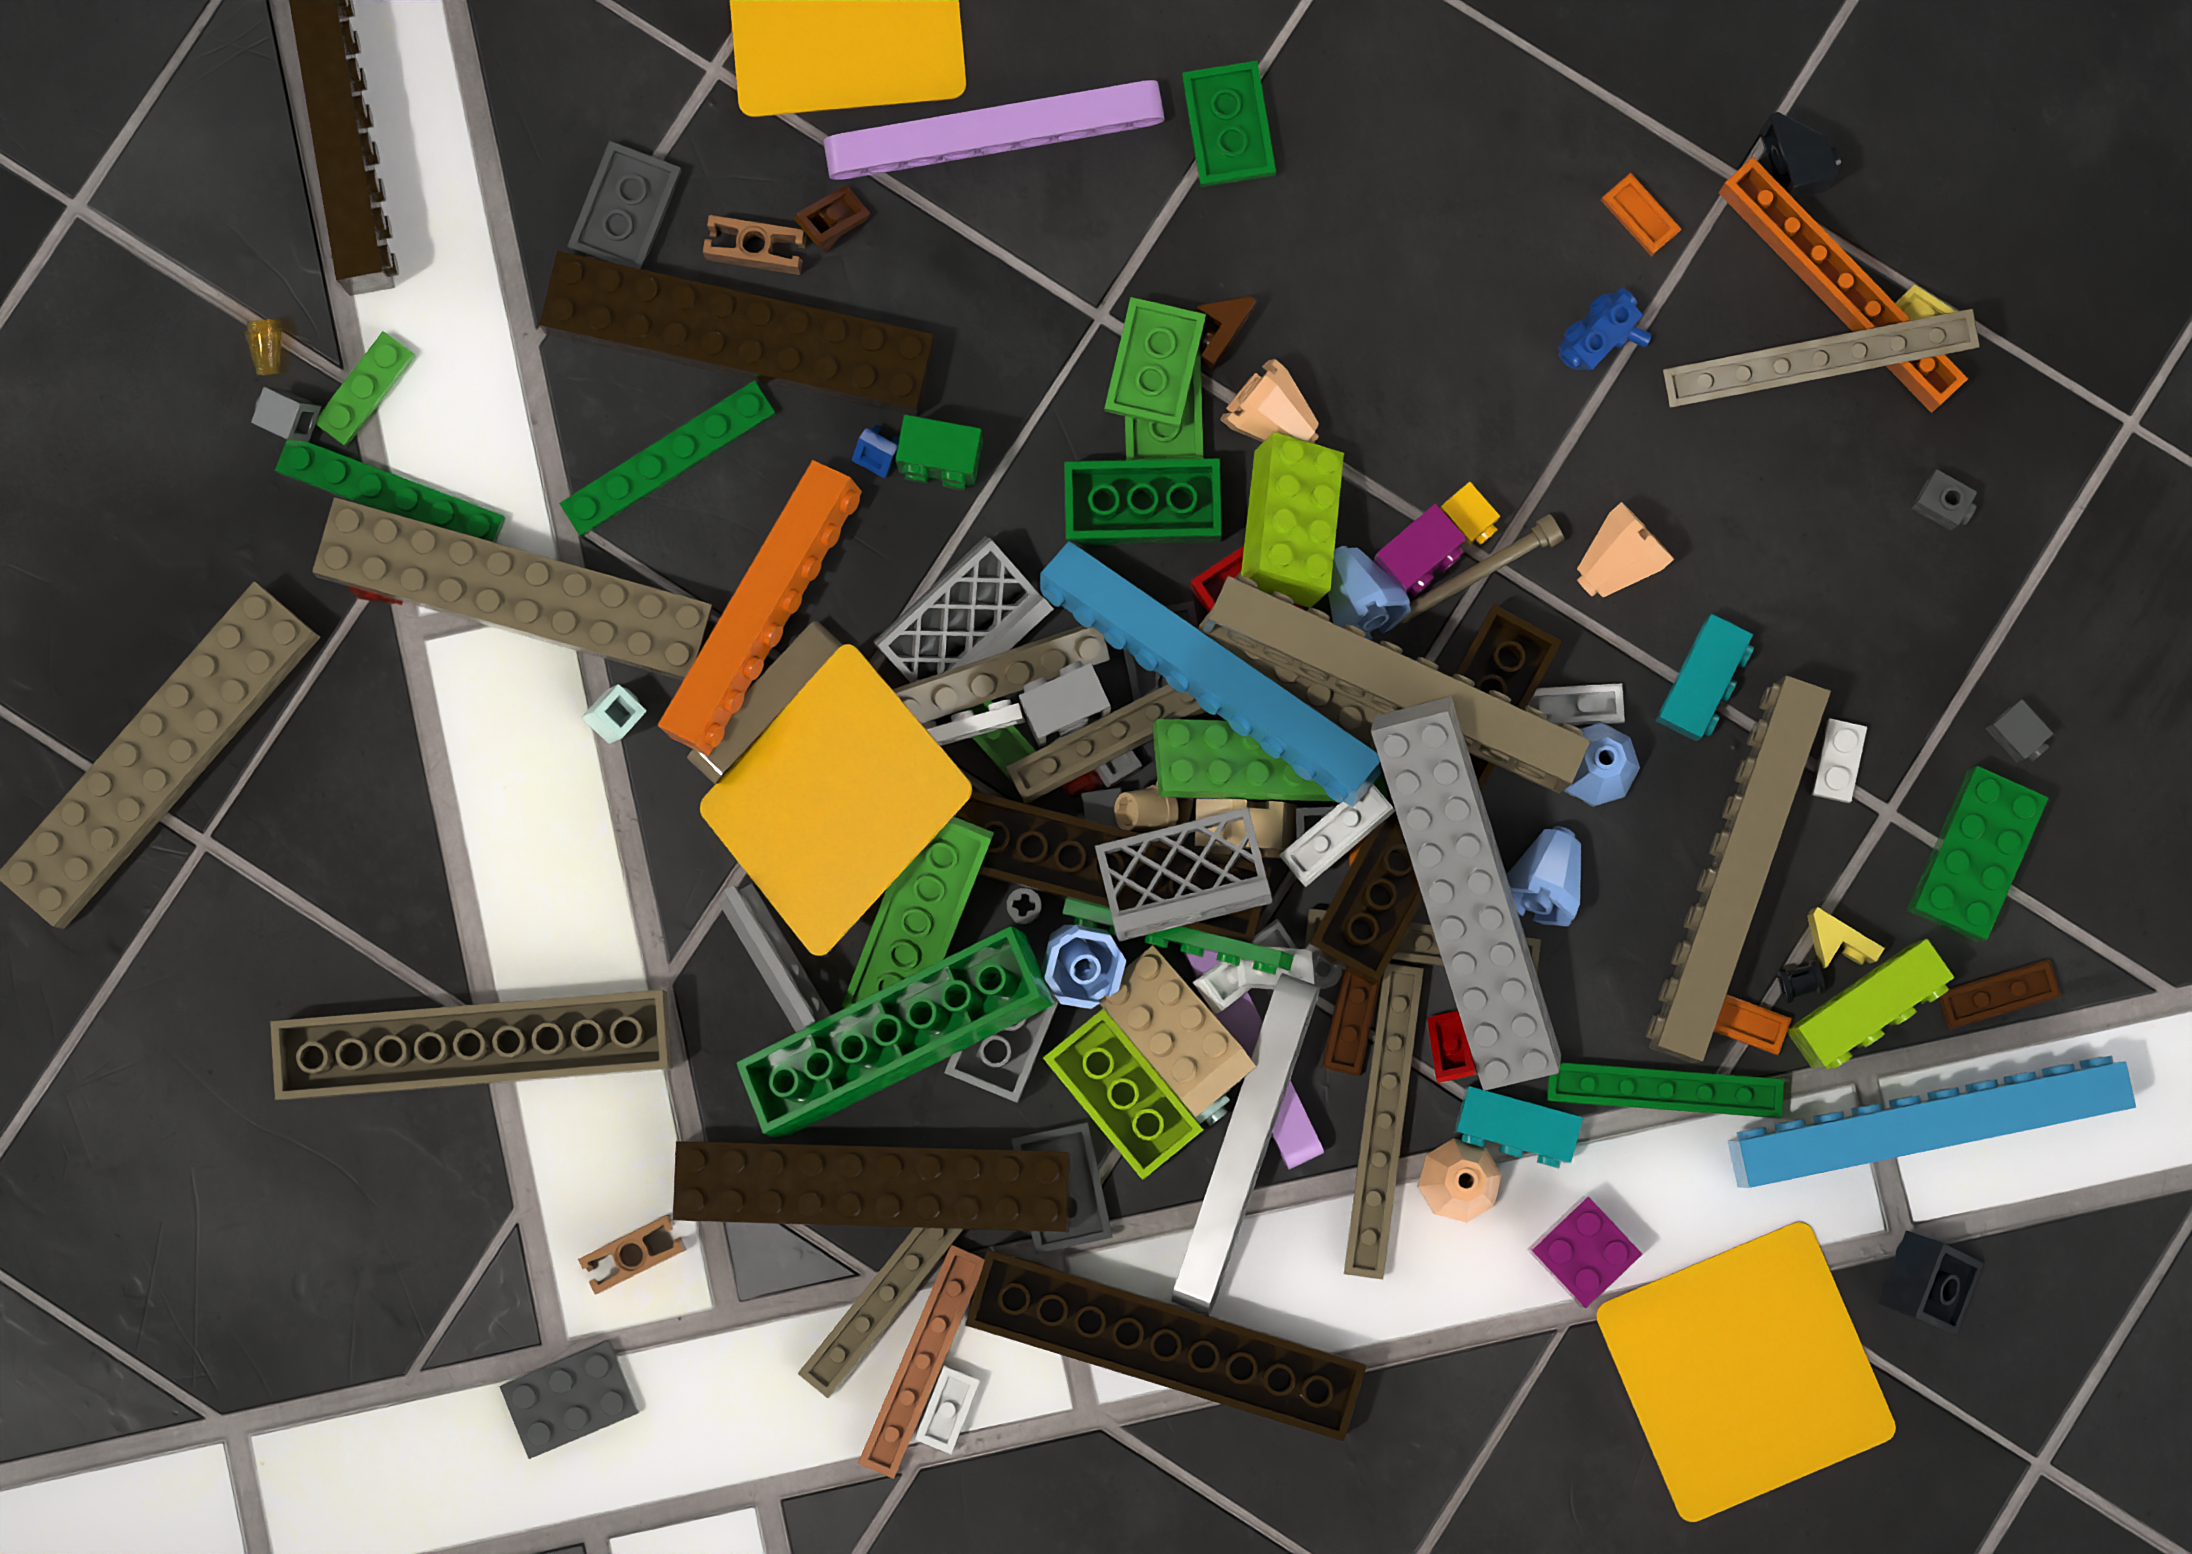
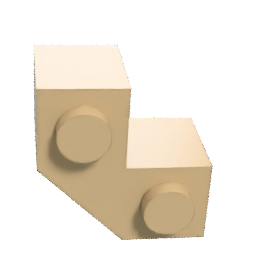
(1272, 823)

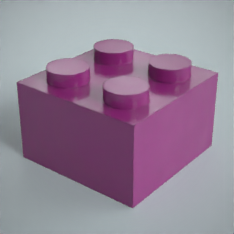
(1420, 550)
(1584, 1251)

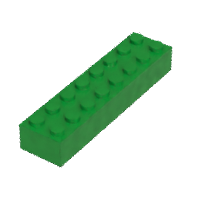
(895, 1033)

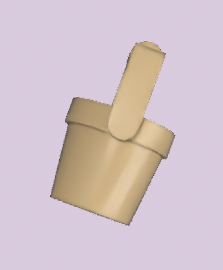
(1147, 812)

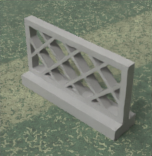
(996, 639)
(1193, 906)
(774, 957)

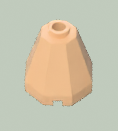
(1271, 406)
(1621, 554)
(1441, 1185)

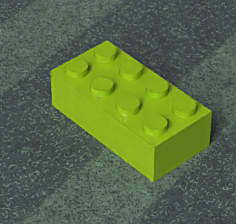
(1292, 518)
(1871, 1003)
(1123, 1094)

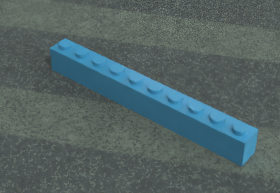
(1210, 674)

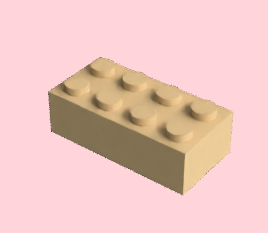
(1176, 1032)

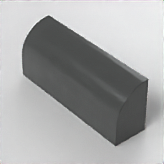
(956, 617)

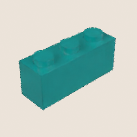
(1705, 678)
(1517, 1127)

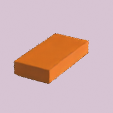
(1641, 214)
(1752, 1025)

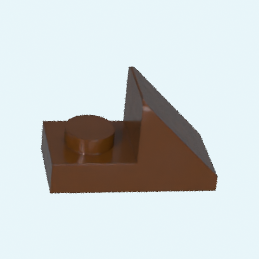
(832, 217)
(1229, 319)

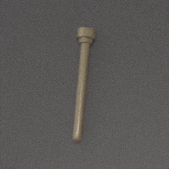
(1543, 534)

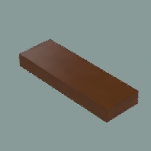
(1999, 994)
(1350, 1025)

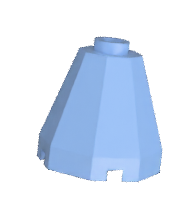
(1364, 593)
(1600, 782)
(1549, 878)
(1082, 965)

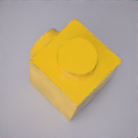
(1471, 514)

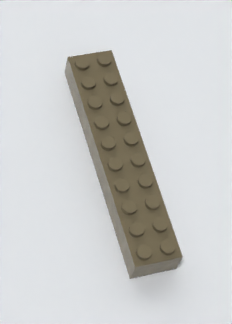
(511, 589)
(1390, 682)
(157, 756)
(1738, 870)
(471, 1045)

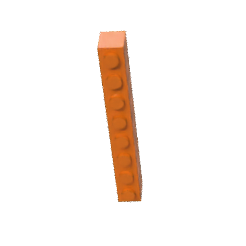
(1832, 274)
(760, 608)

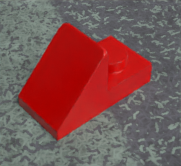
(1450, 1047)

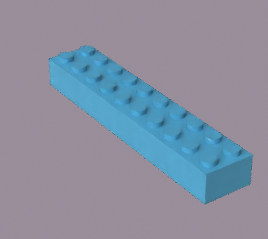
(1932, 1124)

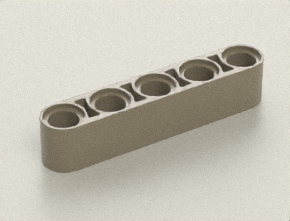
(768, 698)

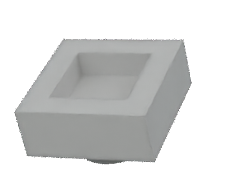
(1119, 769)

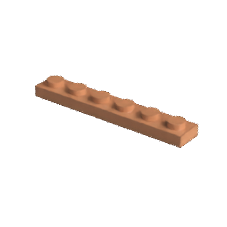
(922, 1362)

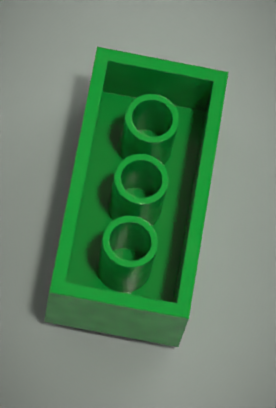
(1143, 501)
(1977, 854)

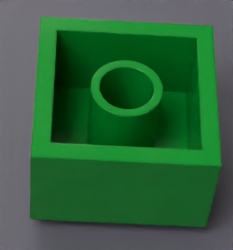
(939, 452)

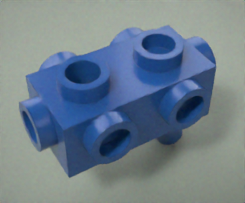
(1606, 326)

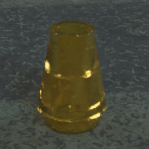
(265, 343)

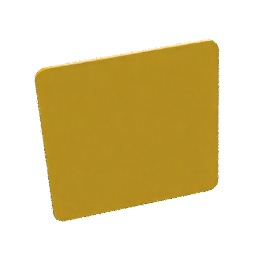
(845, 54)
(835, 799)
(1745, 1371)

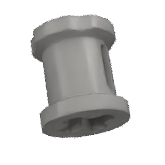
(1016, 896)

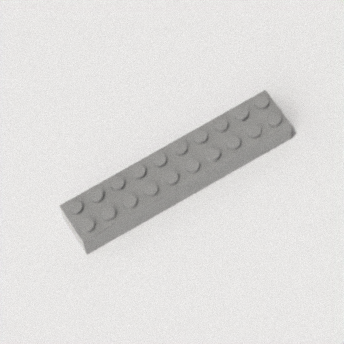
(1466, 893)

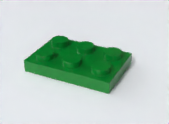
(1228, 123)

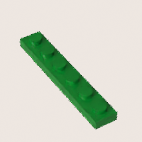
(667, 459)
(385, 490)
(1191, 940)
(1666, 1090)

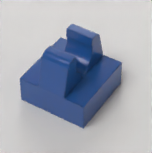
(875, 451)

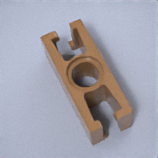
(746, 230)
(616, 1250)

